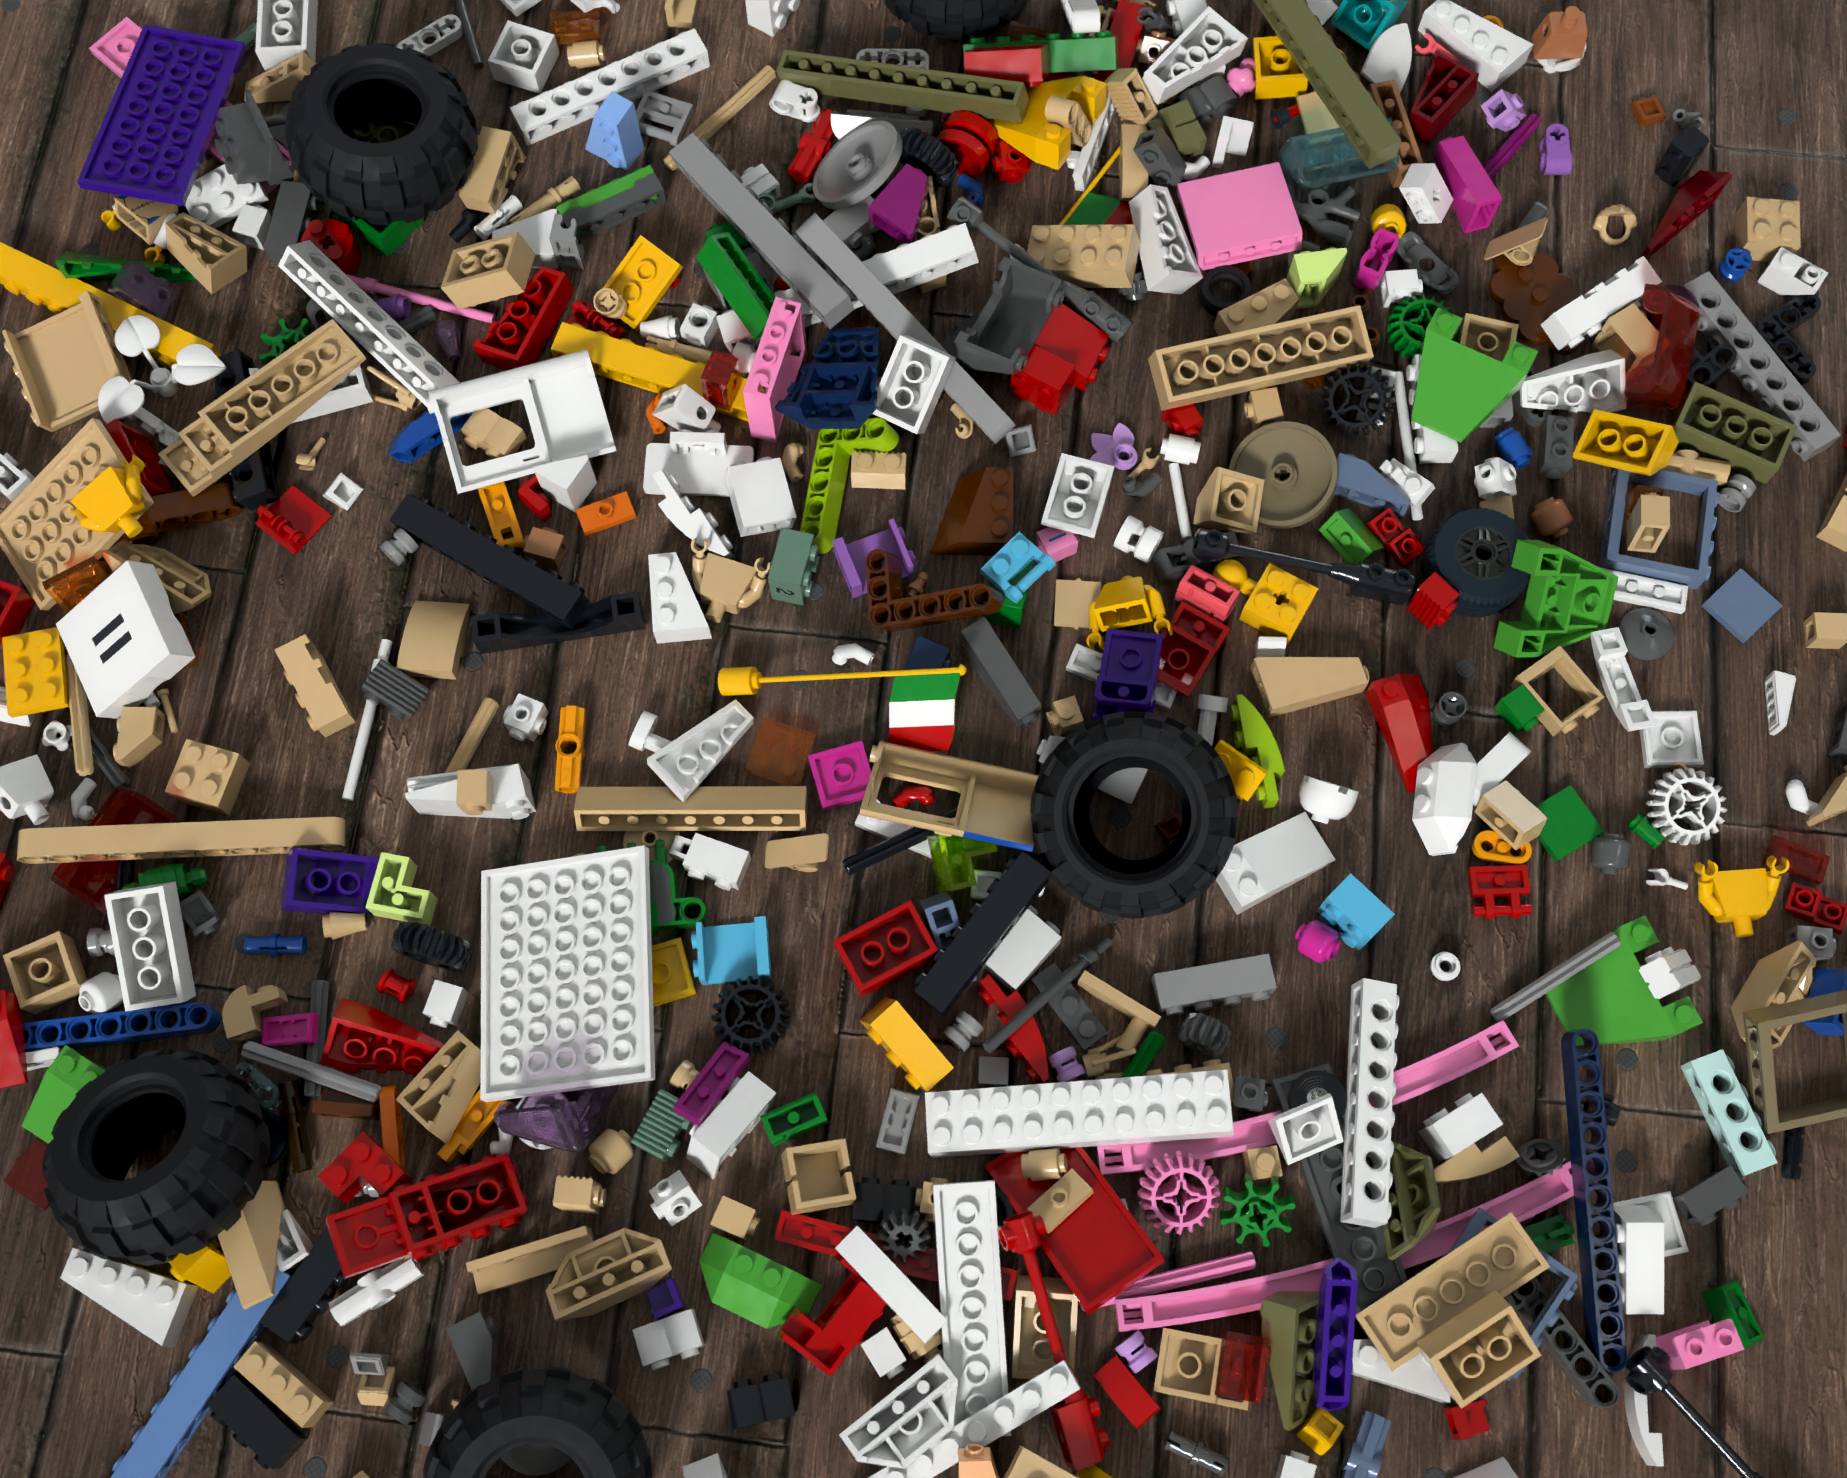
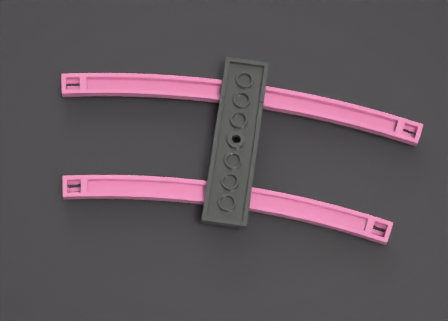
(1355, 1244)

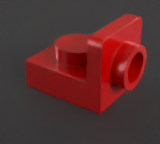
(533, 499)

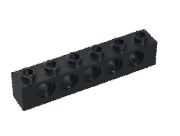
(255, 476)

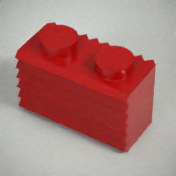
(1433, 601)

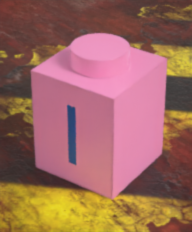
(1057, 542)

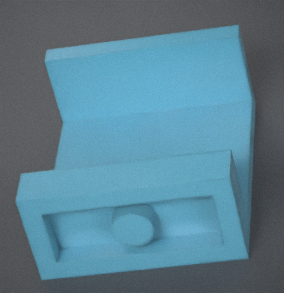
(732, 952)

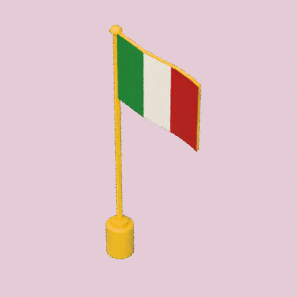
(918, 706)

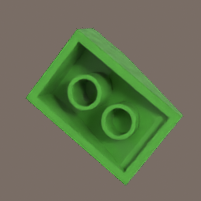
(58, 1089)

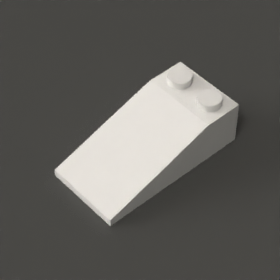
(510, 796)
(1272, 862)

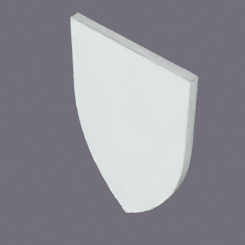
(1390, 56)

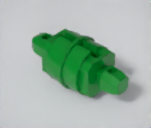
(171, 873)

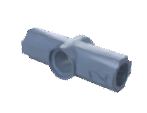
(1364, 1455)

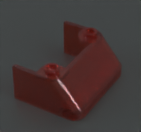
(95, 878)

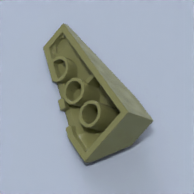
(1291, 1326)

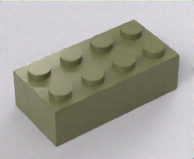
(1732, 432)

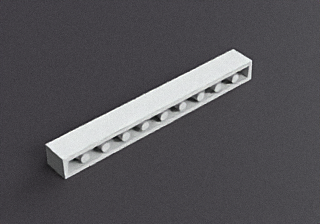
(897, 271)

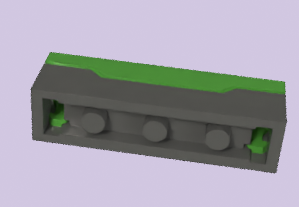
(613, 203)

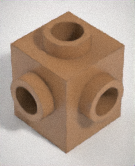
(1154, 39)

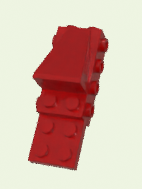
(428, 1215)

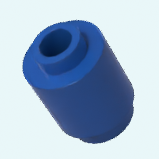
(1513, 448)

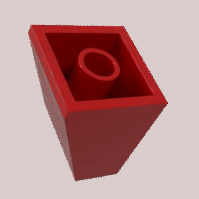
(1076, 342)

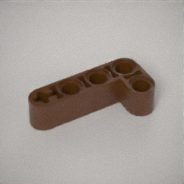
(183, 510)

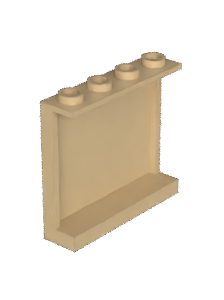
(66, 362)

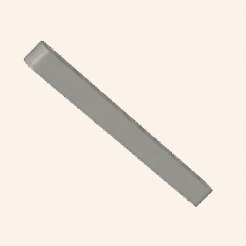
(900, 321)

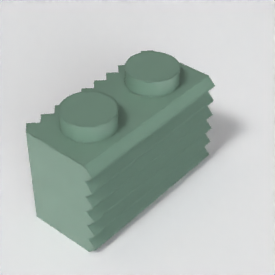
(661, 1127)

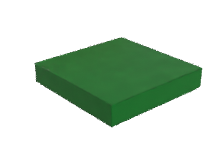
(1568, 824)

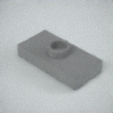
(897, 1121)

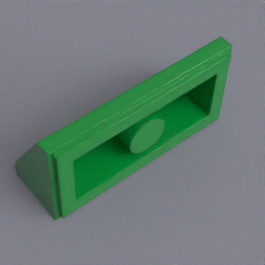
(1730, 1303)

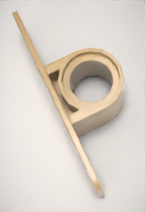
(1519, 244)
(797, 853)

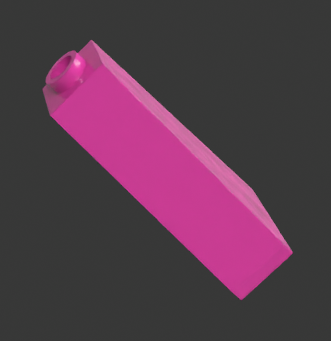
(1468, 183)

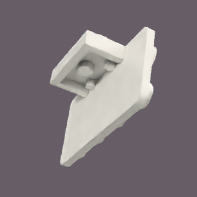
(695, 461)

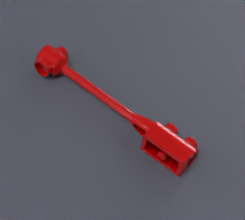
(1074, 1415)

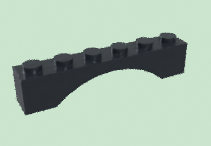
(513, 631)

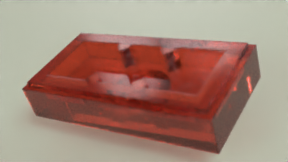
(1803, 861)

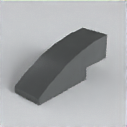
(1174, 561)

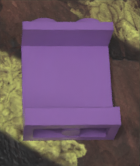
(853, 556)

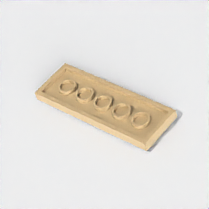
(1492, 1260)

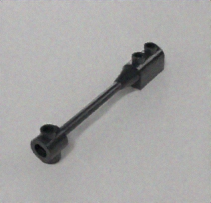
(1365, 579)
(1651, 1374)

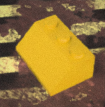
(1626, 443)

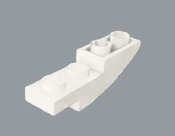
(691, 524)

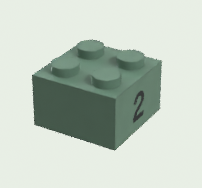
(793, 566)

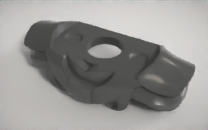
(1413, 250)

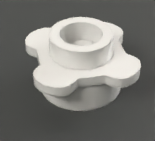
(52, 730)

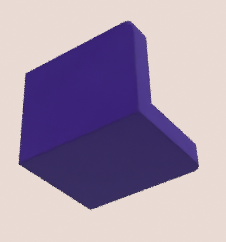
(665, 1299)

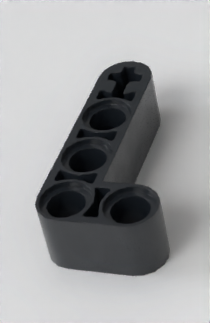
(1709, 362)

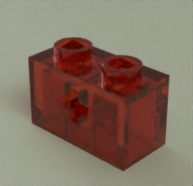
(721, 379)

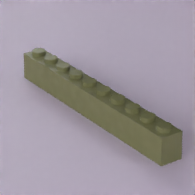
(1333, 79)
(905, 85)

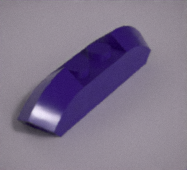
(1335, 1336)

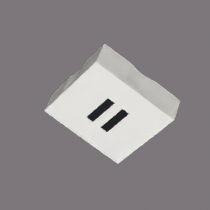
(125, 639)

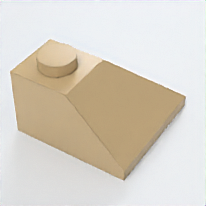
(1229, 502)

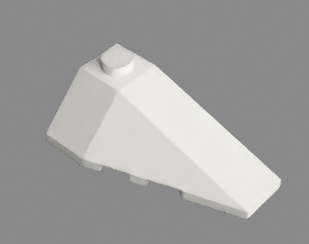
(1579, 385)

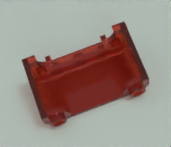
(1666, 381)

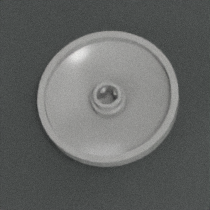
(857, 165)

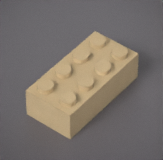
(1087, 253)

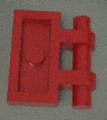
(1499, 881)

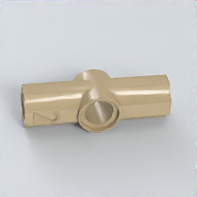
(1690, 463)

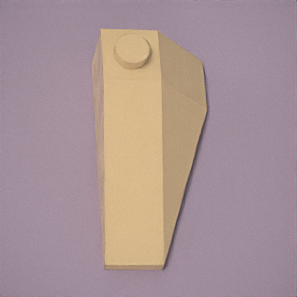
(252, 1245)

